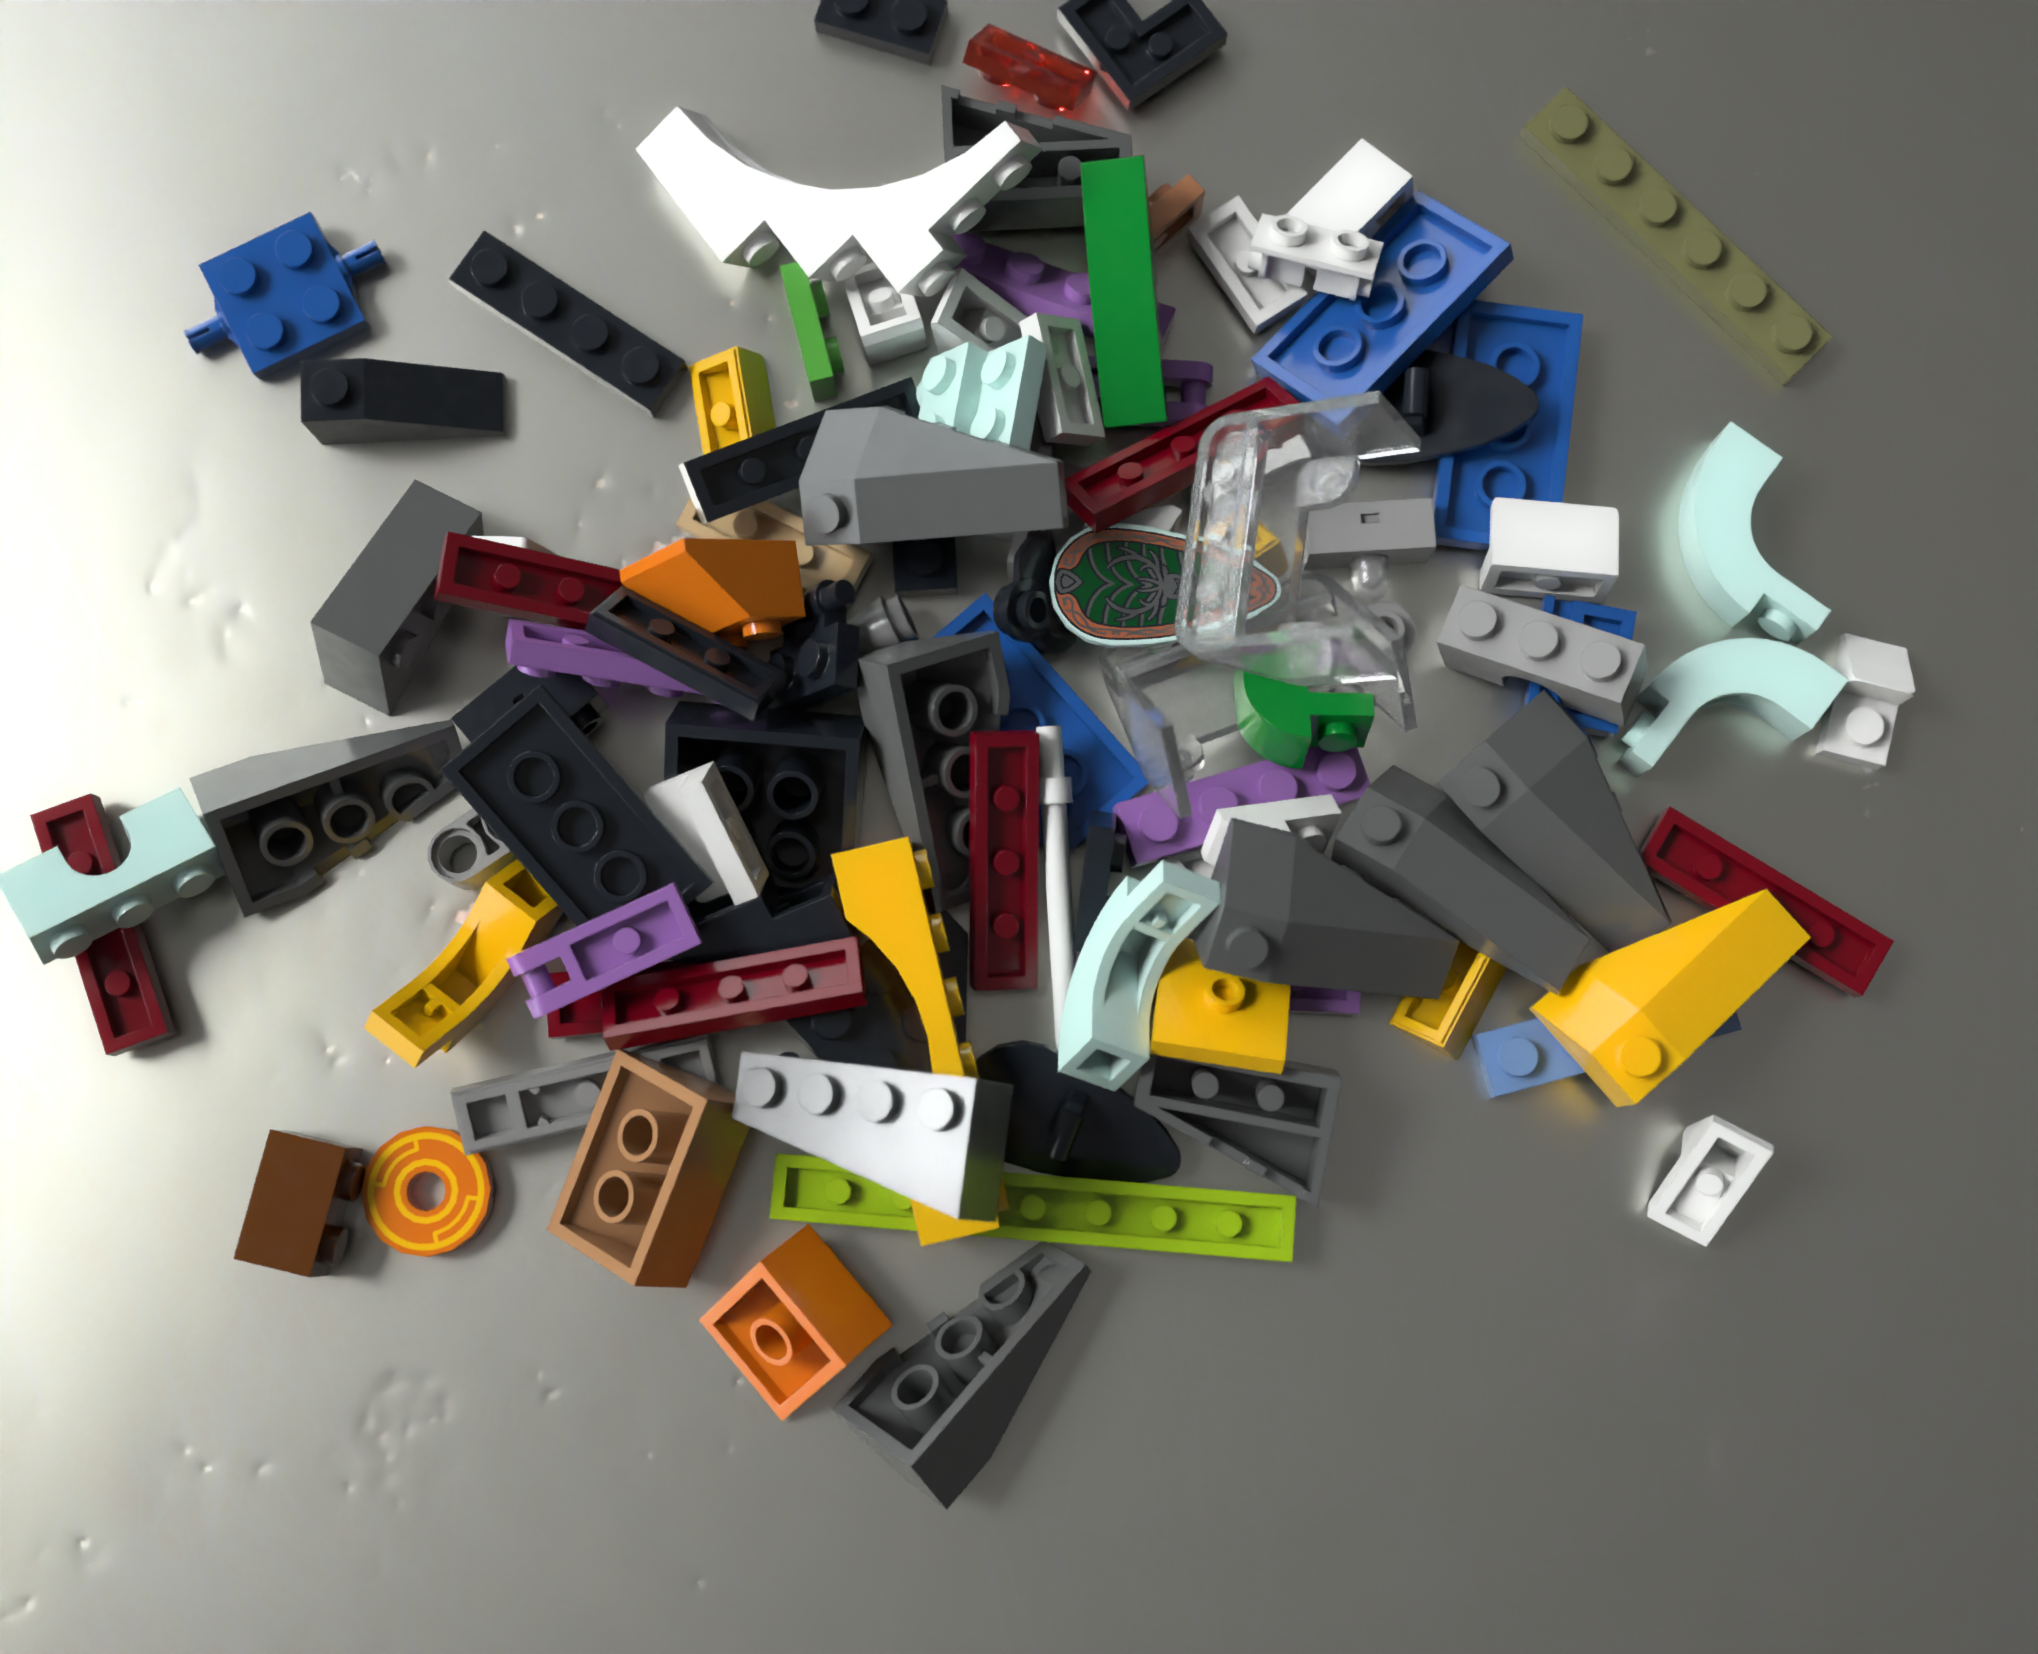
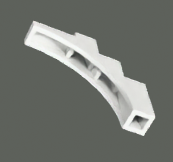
(900, 225)

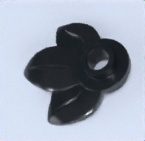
(1025, 605)

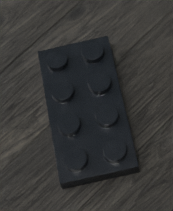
(569, 812)

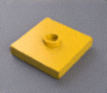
(1218, 1016)

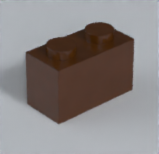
(300, 1204)

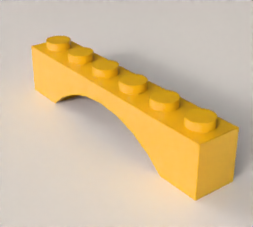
(886, 901)

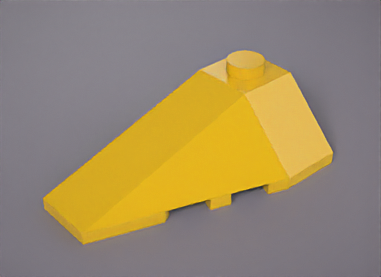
(1661, 998)

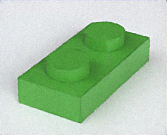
(820, 355)

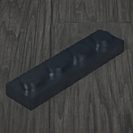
(568, 323)
(772, 460)

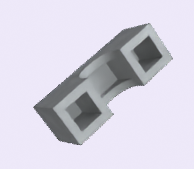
(1579, 663)

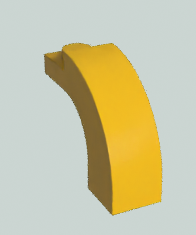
(470, 972)

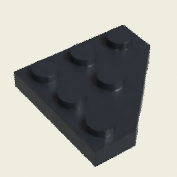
(890, 1026)

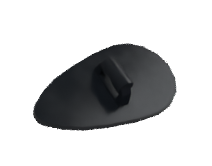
(1456, 406)
(1074, 1125)

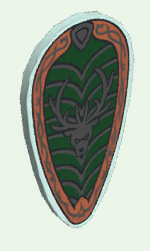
(1119, 585)

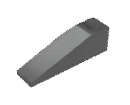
(919, 717)
(955, 1391)

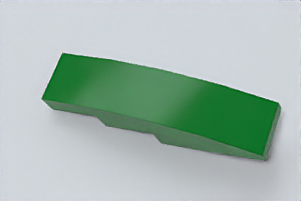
(1123, 291)

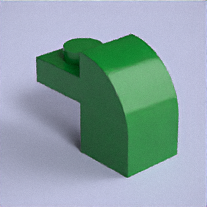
(1287, 719)

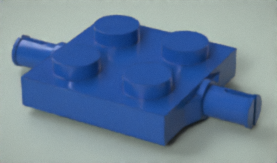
(284, 295)

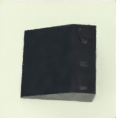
(789, 776)

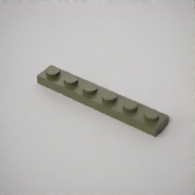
(1675, 236)

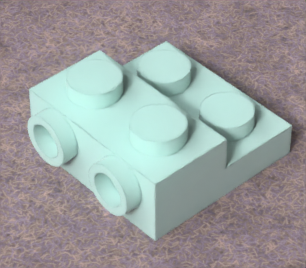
(985, 391)

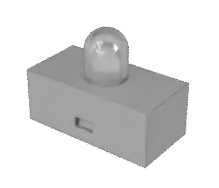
(1370, 539)

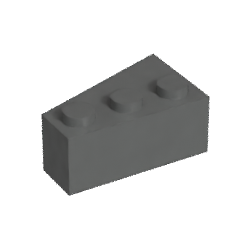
(1053, 188)
(384, 606)
(1258, 1118)

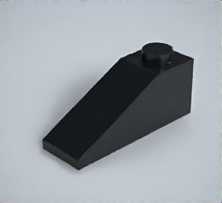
(399, 401)

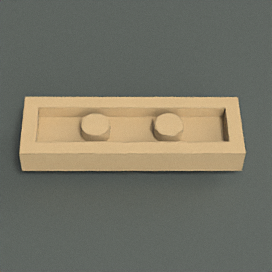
(771, 522)

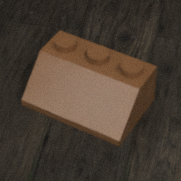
(649, 1172)

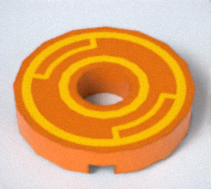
(390, 1199)

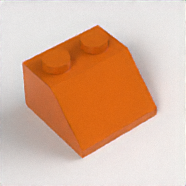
(724, 585)
(795, 1321)

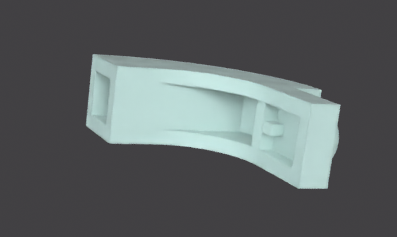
(1720, 543)
(1754, 674)
(1118, 970)

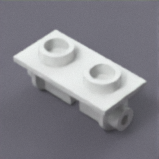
(1342, 258)

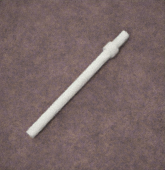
(1054, 793)

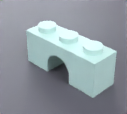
(69, 910)

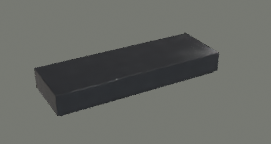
(686, 652)

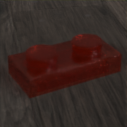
(1014, 61)

